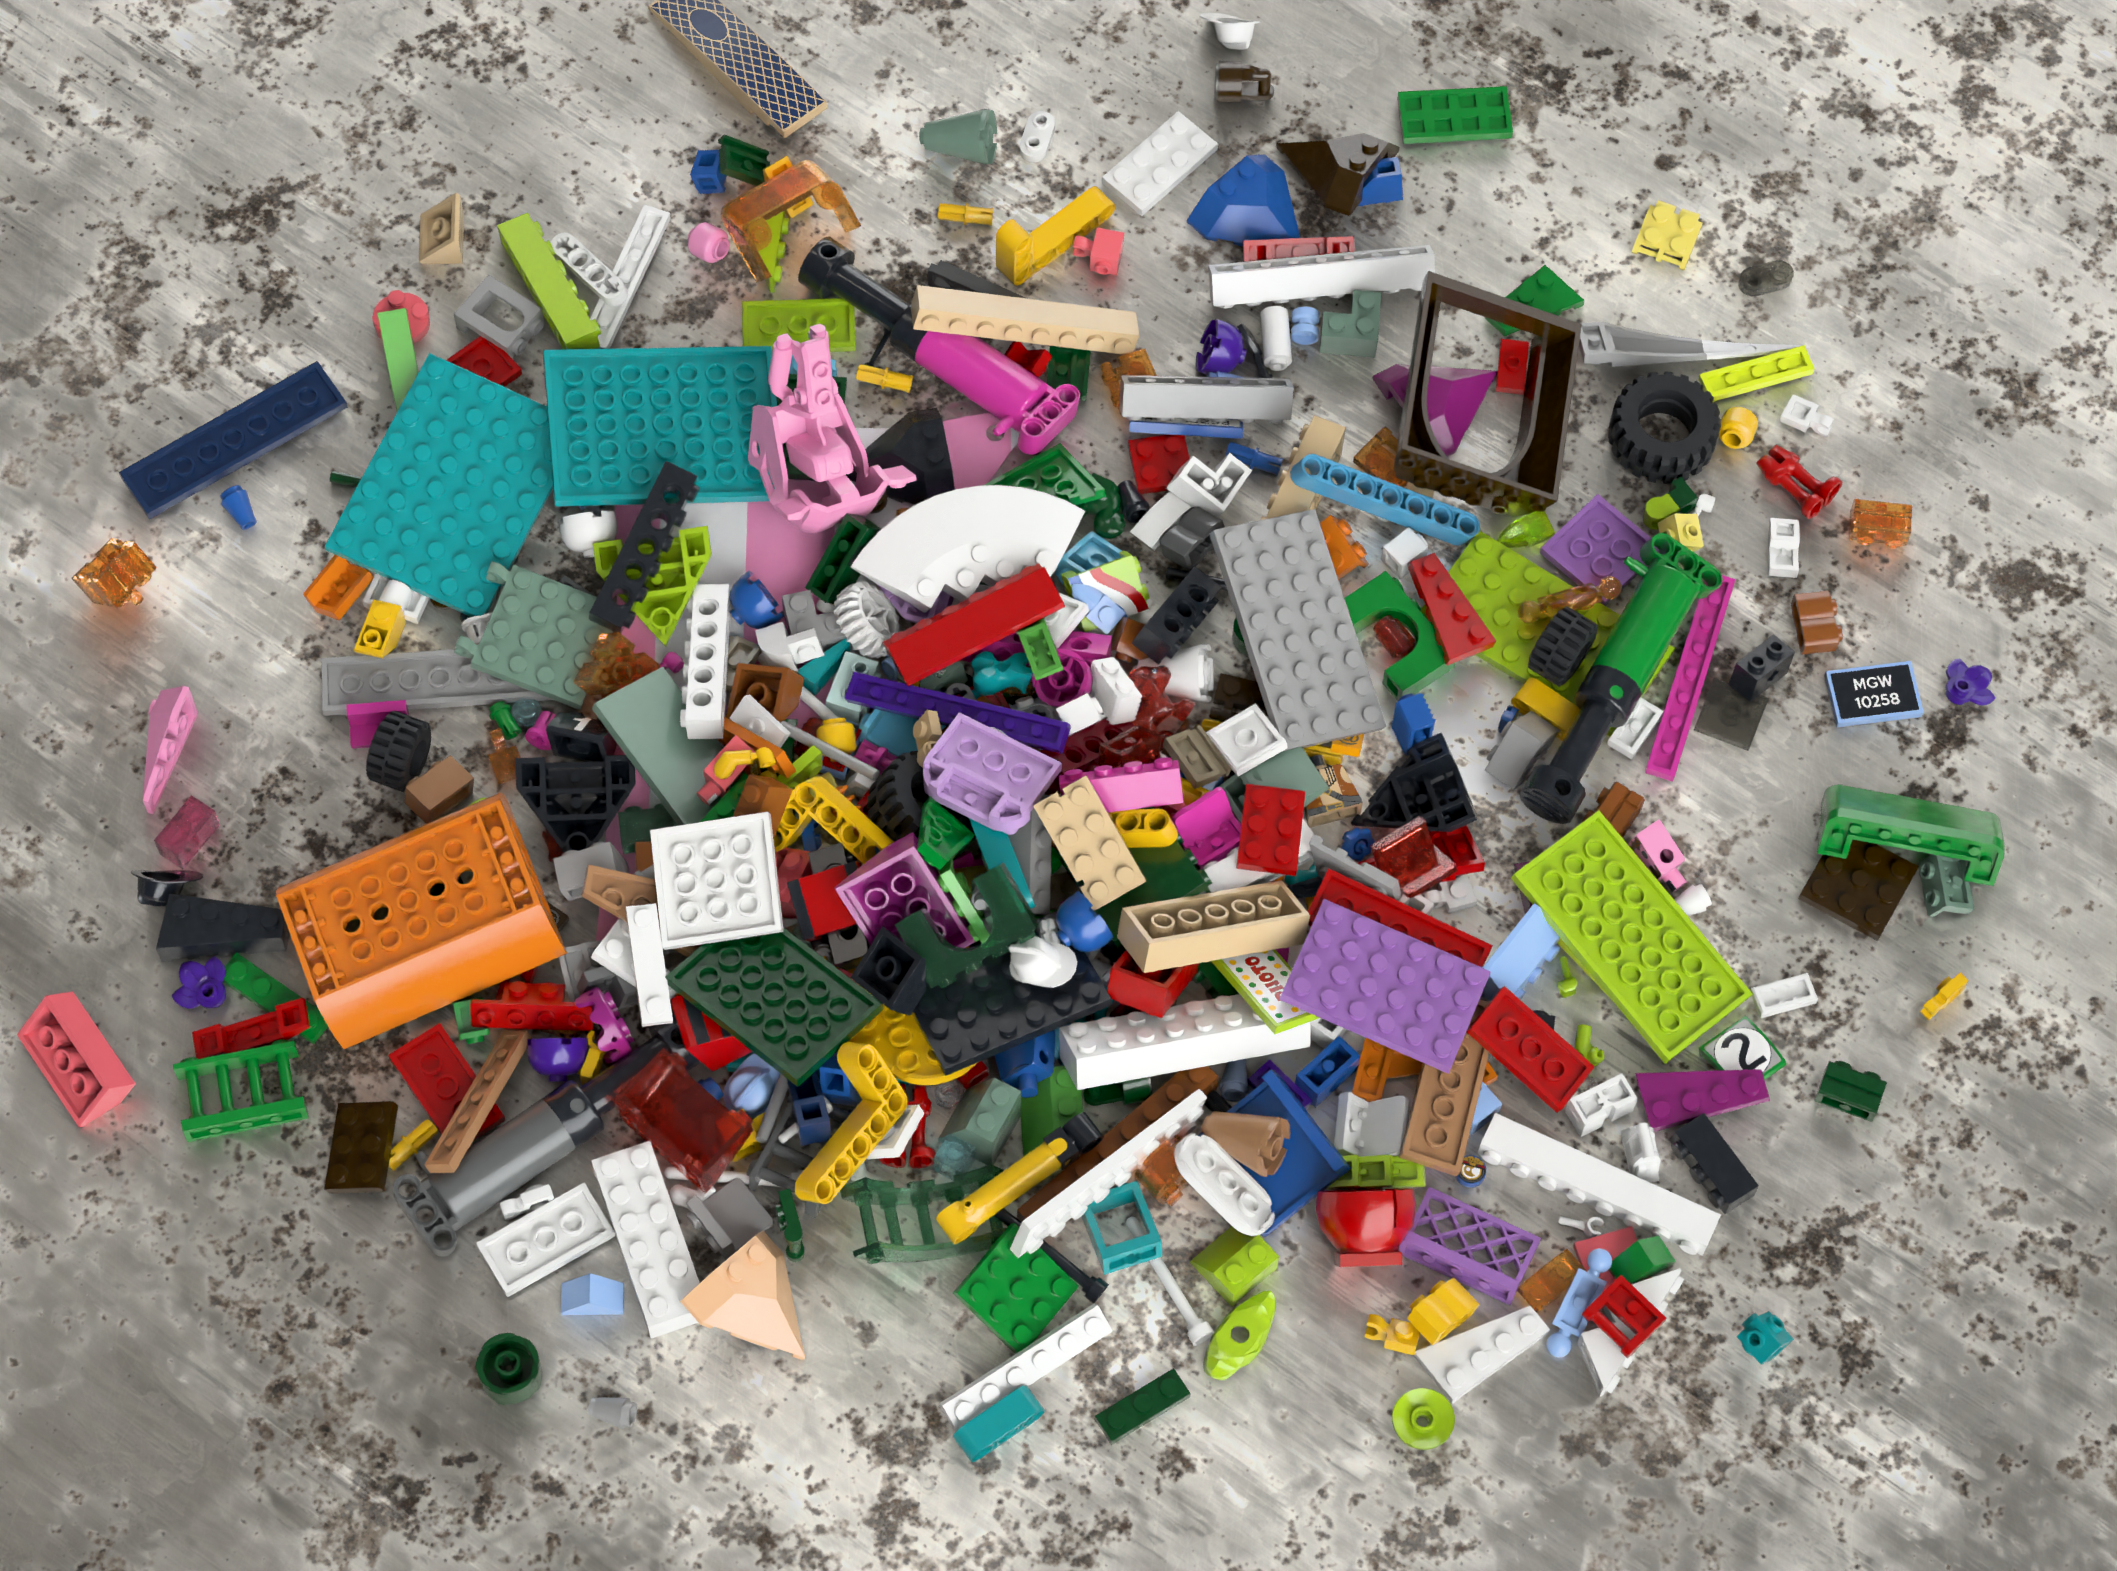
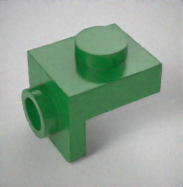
(463, 1019)

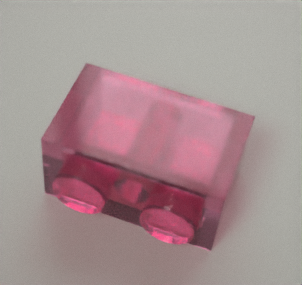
(187, 832)

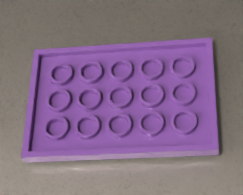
(1385, 986)

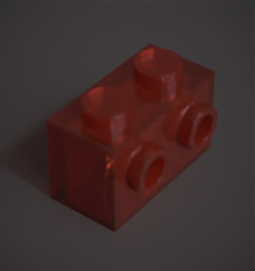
(1130, 746)

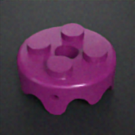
(614, 1032)

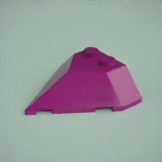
(1451, 398)

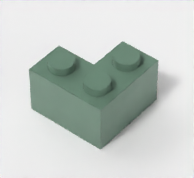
(1354, 332)

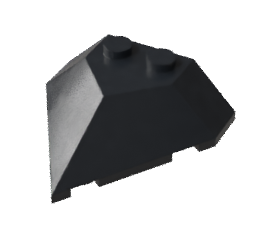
(919, 446)
(1423, 787)
(575, 797)

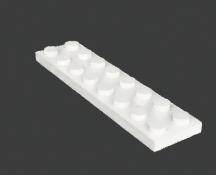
(1110, 1172)

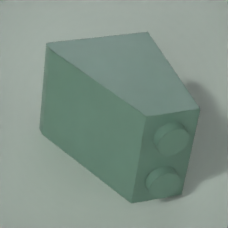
(985, 1118)

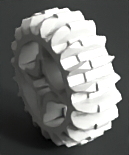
(866, 618)

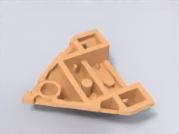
(750, 1298)

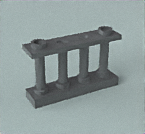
(759, 1168)

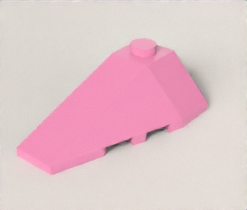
(168, 730)

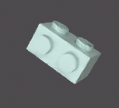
(835, 700)

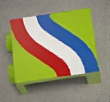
(1115, 579)

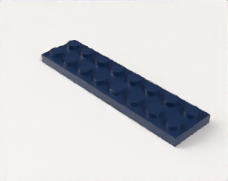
(233, 440)

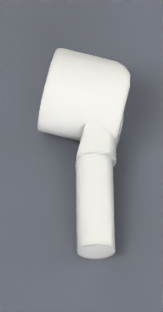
(1704, 503)
(1583, 1225)

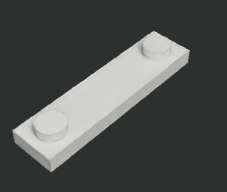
(648, 965)

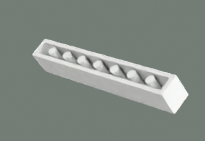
(1319, 276)
(1598, 1184)

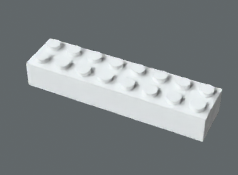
(1181, 1040)

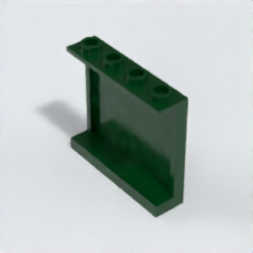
(1168, 876)

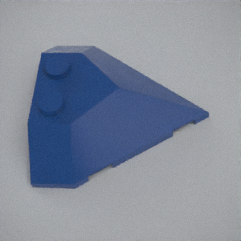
(1247, 204)

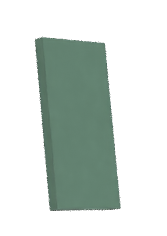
(649, 732)

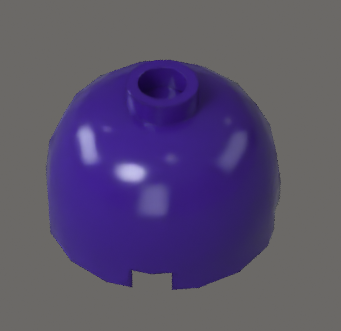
(1221, 348)
(557, 1056)

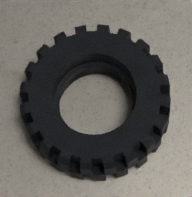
(1668, 396)
(893, 800)

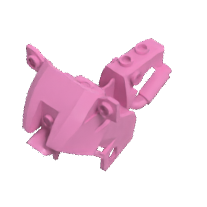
(814, 446)

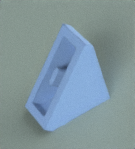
(592, 1296)

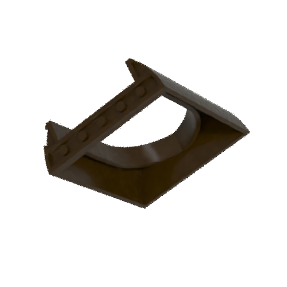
(1534, 471)

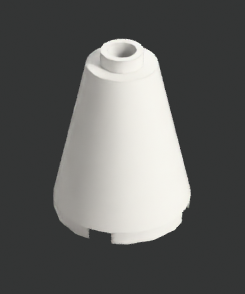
(1190, 672)

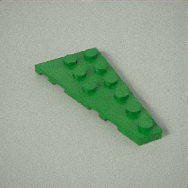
(1055, 474)

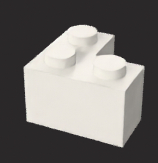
(1208, 488)

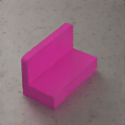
(366, 718)

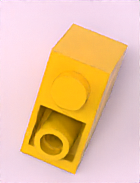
(381, 629)

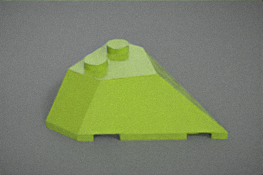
(673, 583)

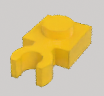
(1948, 991)

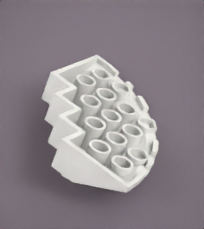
(967, 539)

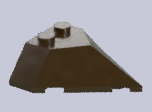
(1338, 167)

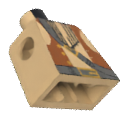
(1338, 801)

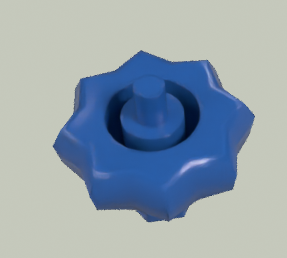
(1357, 843)

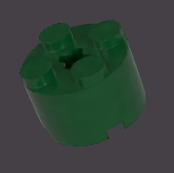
(517, 1384)

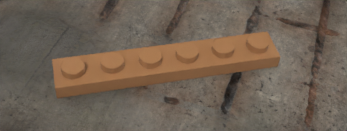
(478, 1102)

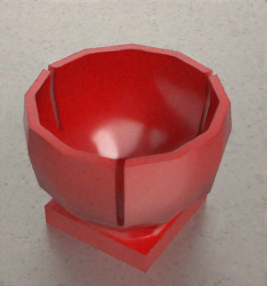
(1366, 1224)

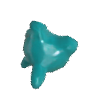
(993, 675)

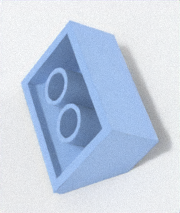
(1521, 955)

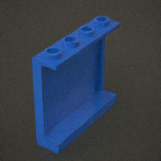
(1310, 1157)

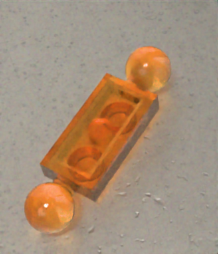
(1578, 598)

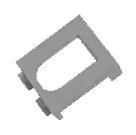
(512, 342)

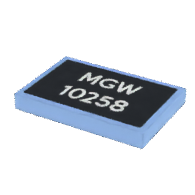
(1873, 694)

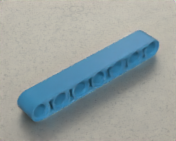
(1373, 503)

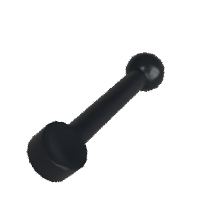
(887, 333)

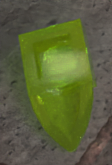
(1527, 531)

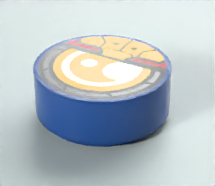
(1472, 1172)

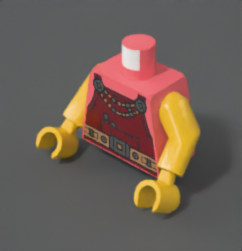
(731, 765)

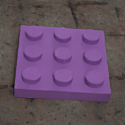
(1596, 545)

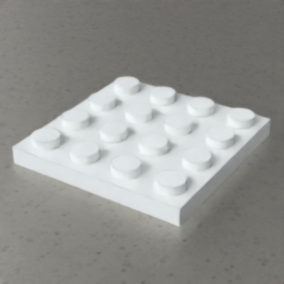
(716, 880)

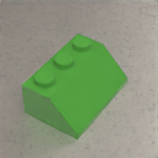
(1049, 1109)

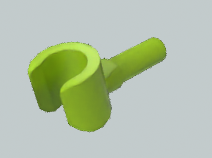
(1567, 986)

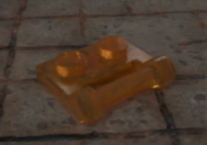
(1377, 460)

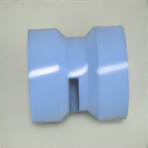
(1305, 322)

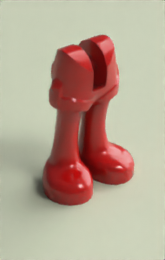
(1782, 465)
(920, 1154)

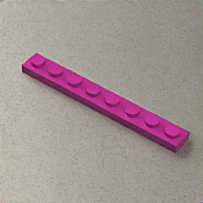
(1688, 682)

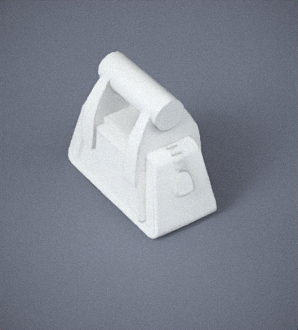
(1641, 1152)

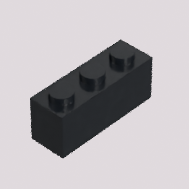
(1713, 1164)

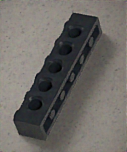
(670, 480)

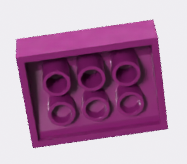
(897, 885)

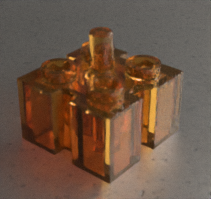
(115, 573)
(613, 666)

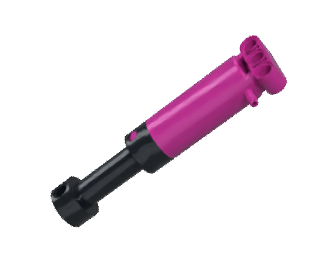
(958, 360)

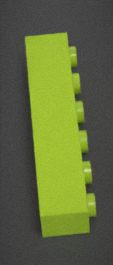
(548, 283)

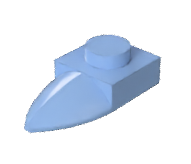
(1102, 609)

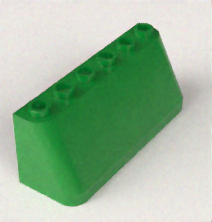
(1913, 826)

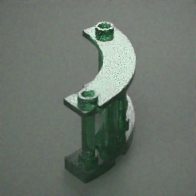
(919, 1194)

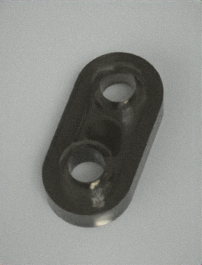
(1763, 278)

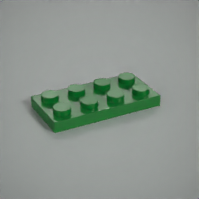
(1455, 115)

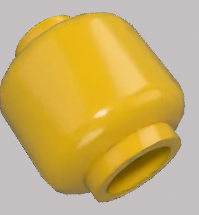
(1738, 427)
(838, 734)

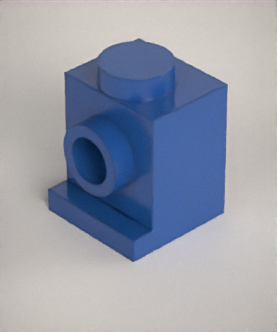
(707, 173)

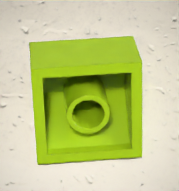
(1236, 1264)

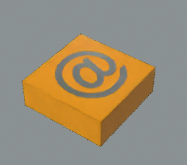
(1348, 746)

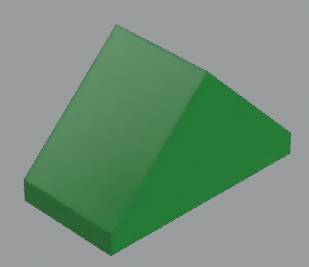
(1642, 1260)

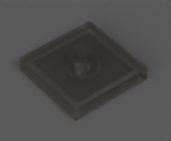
(1730, 716)

